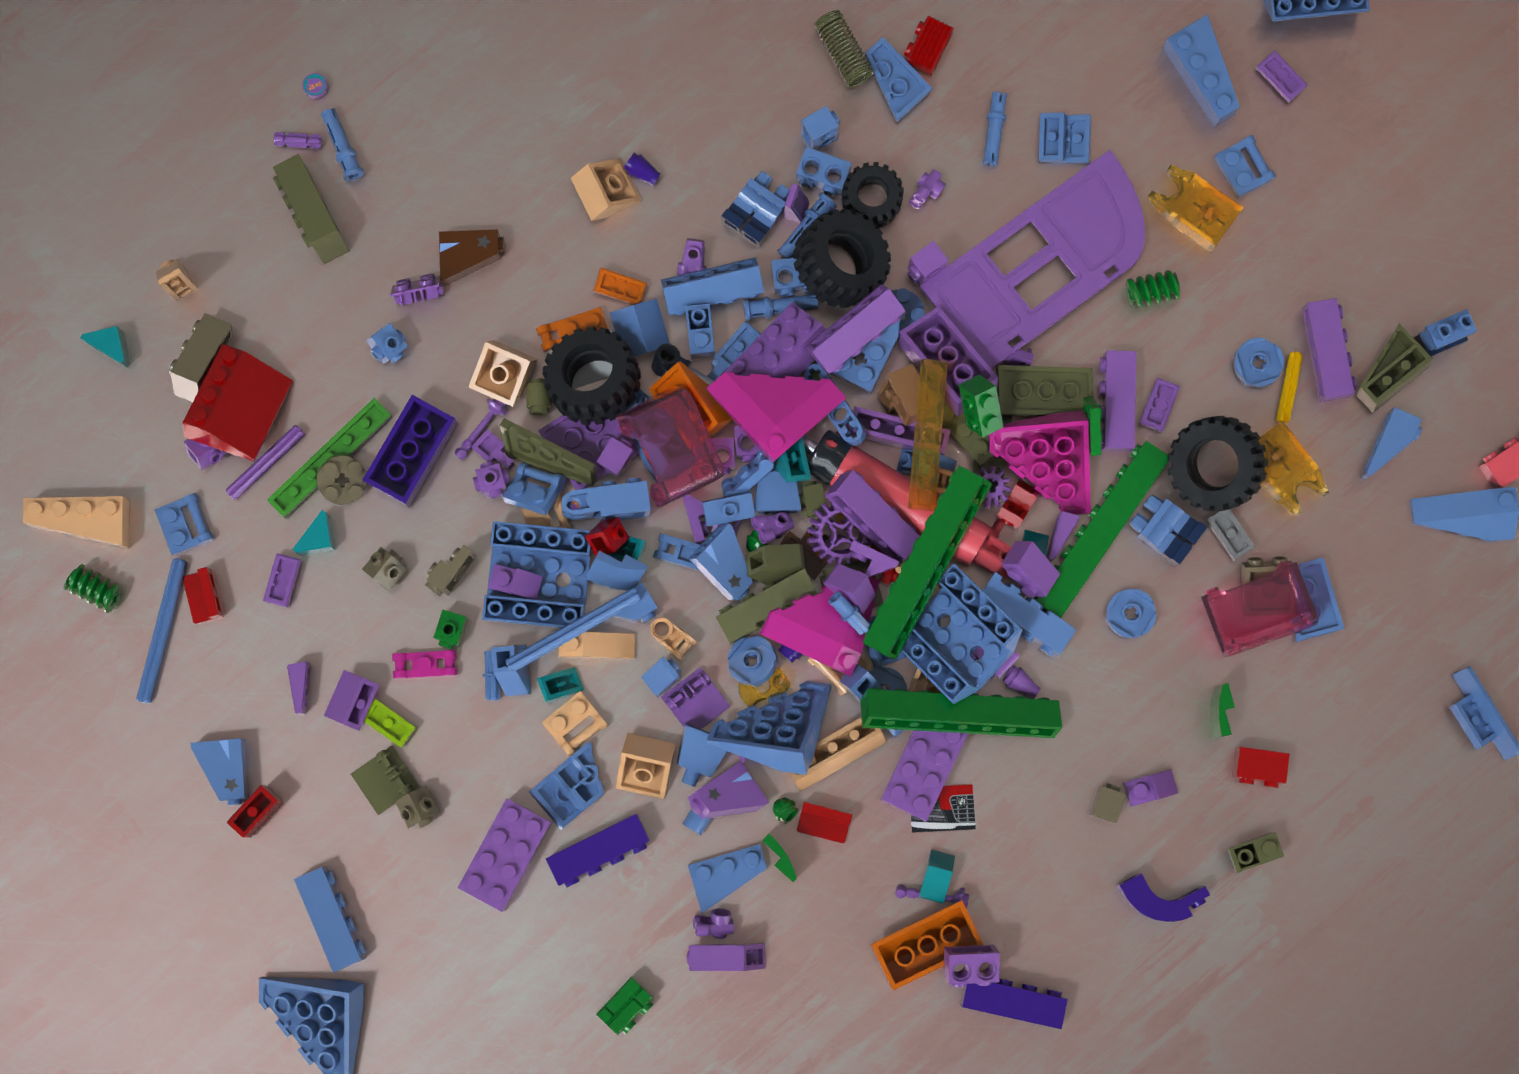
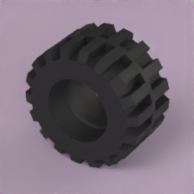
(877, 176)

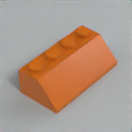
(921, 945)

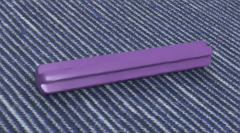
(260, 466)

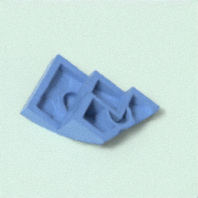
(569, 787)

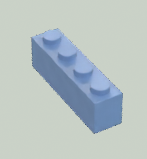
(713, 285)
(329, 918)

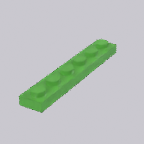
(344, 442)

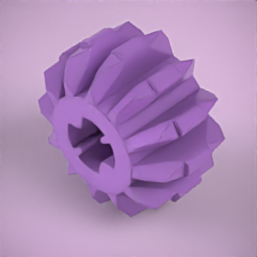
(1000, 489)

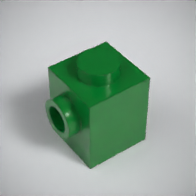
(450, 629)

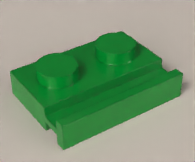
(1094, 414)

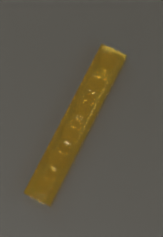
(927, 435)

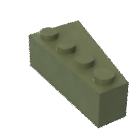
(310, 209)
(753, 611)

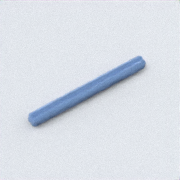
(161, 630)
(572, 630)

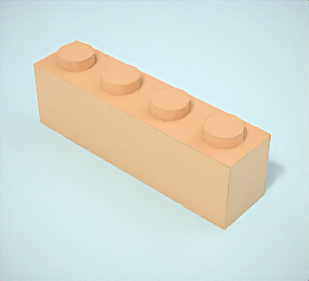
(838, 751)

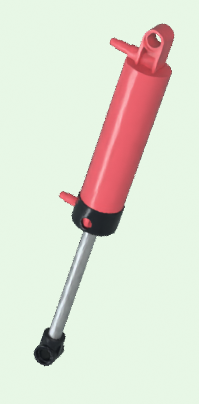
(835, 456)

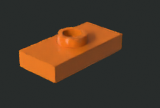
(619, 286)

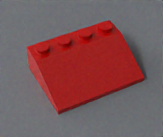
(236, 404)

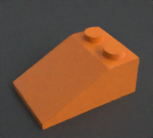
(711, 411)

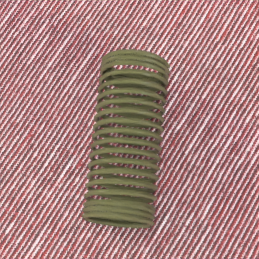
(858, 74)

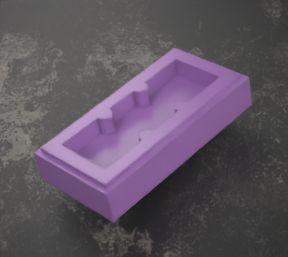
(1281, 76)
(1159, 405)
(282, 580)

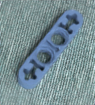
(840, 424)

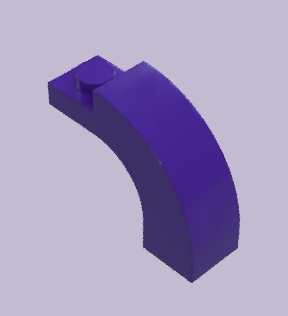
(1145, 902)

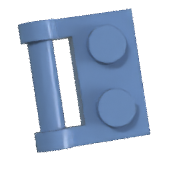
(1237, 169)
(532, 496)
(176, 526)

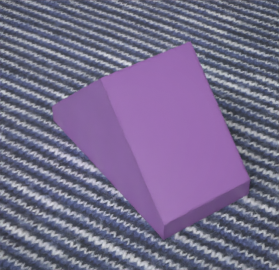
(853, 585)

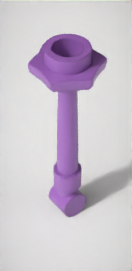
(496, 408)
(902, 891)

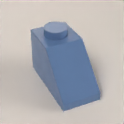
(642, 610)

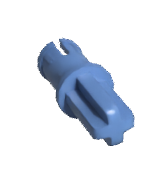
(849, 613)
(492, 686)

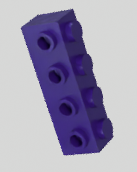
(597, 850)
(1016, 1002)

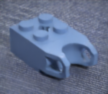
(877, 355)
(609, 501)

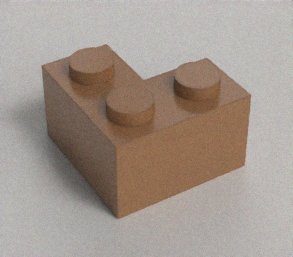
(900, 393)

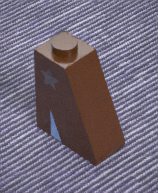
(467, 252)

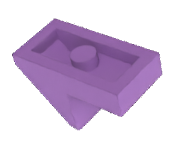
(695, 512)
(879, 562)
(515, 582)
(1150, 788)

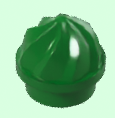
(753, 541)
(785, 809)

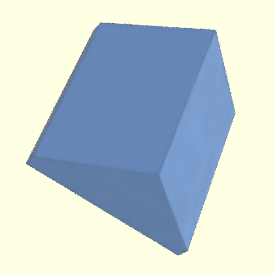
(641, 326)

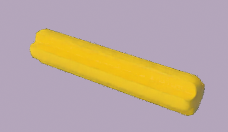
(1289, 387)

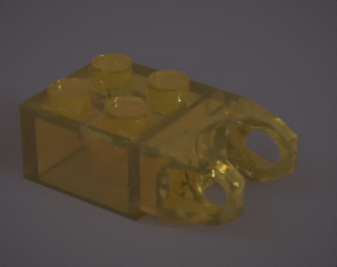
(1190, 204)
(1293, 469)

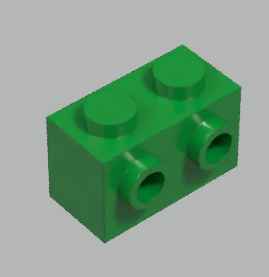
(981, 405)

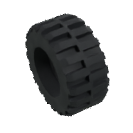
(861, 242)
(579, 350)
(1186, 472)

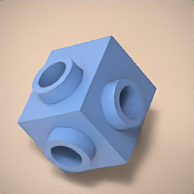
(387, 344)

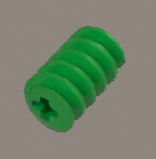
(1153, 288)
(93, 589)

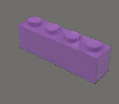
(855, 329)
(1329, 350)
(1118, 400)
(890, 429)
(872, 515)

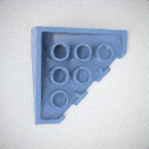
(778, 733)
(320, 1016)

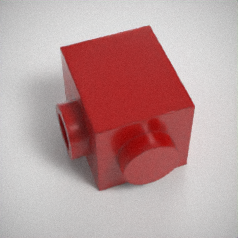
(607, 536)

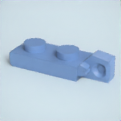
(733, 349)

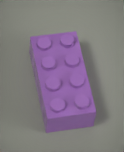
(939, 339)
(781, 346)
(922, 771)
(505, 855)

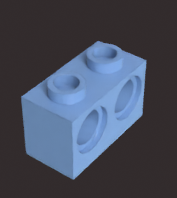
(820, 128)
(826, 165)
(786, 266)

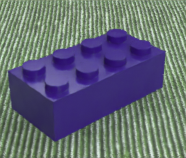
(410, 451)

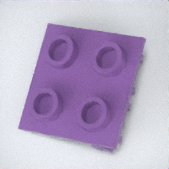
(427, 282)
(695, 700)

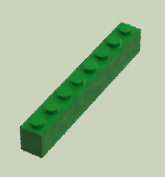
(1104, 526)
(927, 562)
(971, 715)

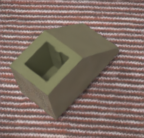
(774, 562)
(1255, 852)

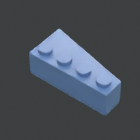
(1202, 68)
(1037, 625)

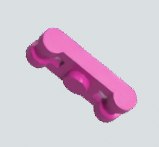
(424, 664)

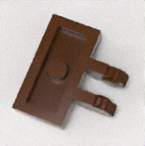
(813, 562)

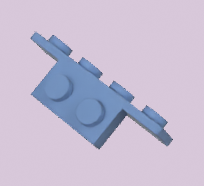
(1481, 717)

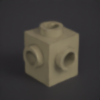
(385, 567)
(417, 807)

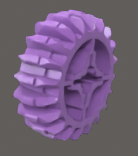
(826, 549)

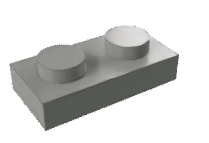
(1230, 534)

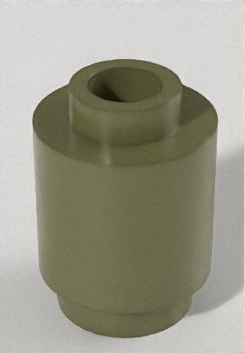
(537, 398)

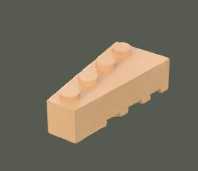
(91, 518)

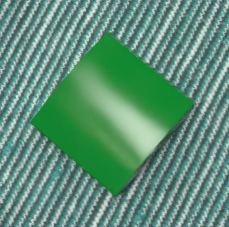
(1220, 701)
(783, 863)

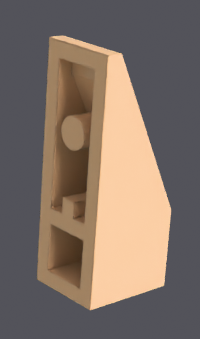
(175, 279)
(599, 646)

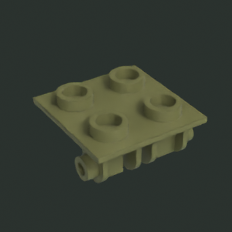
(384, 779)

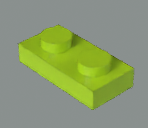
(389, 723)

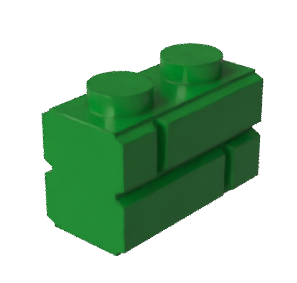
(625, 1006)

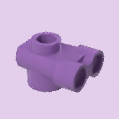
(930, 186)
(689, 262)
(772, 526)
(717, 925)

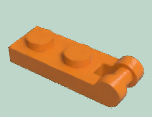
(566, 326)

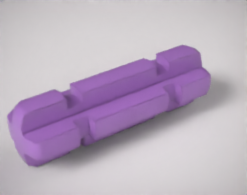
(297, 140)

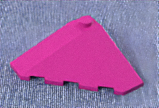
(775, 409)
(1050, 454)
(818, 631)

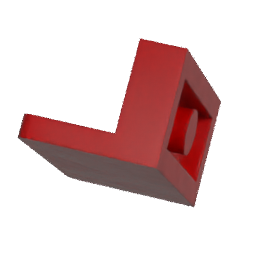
(202, 596)
(824, 822)

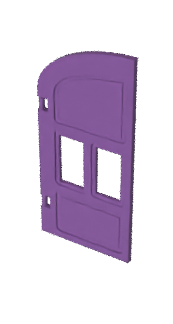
(1087, 222)

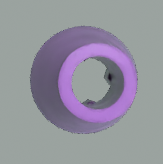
(1020, 682)

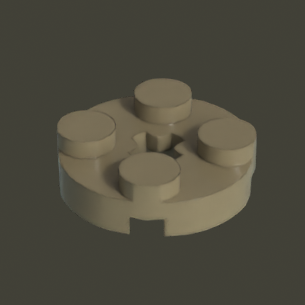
(331, 469)

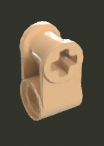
(673, 638)

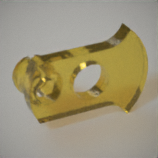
(751, 695)

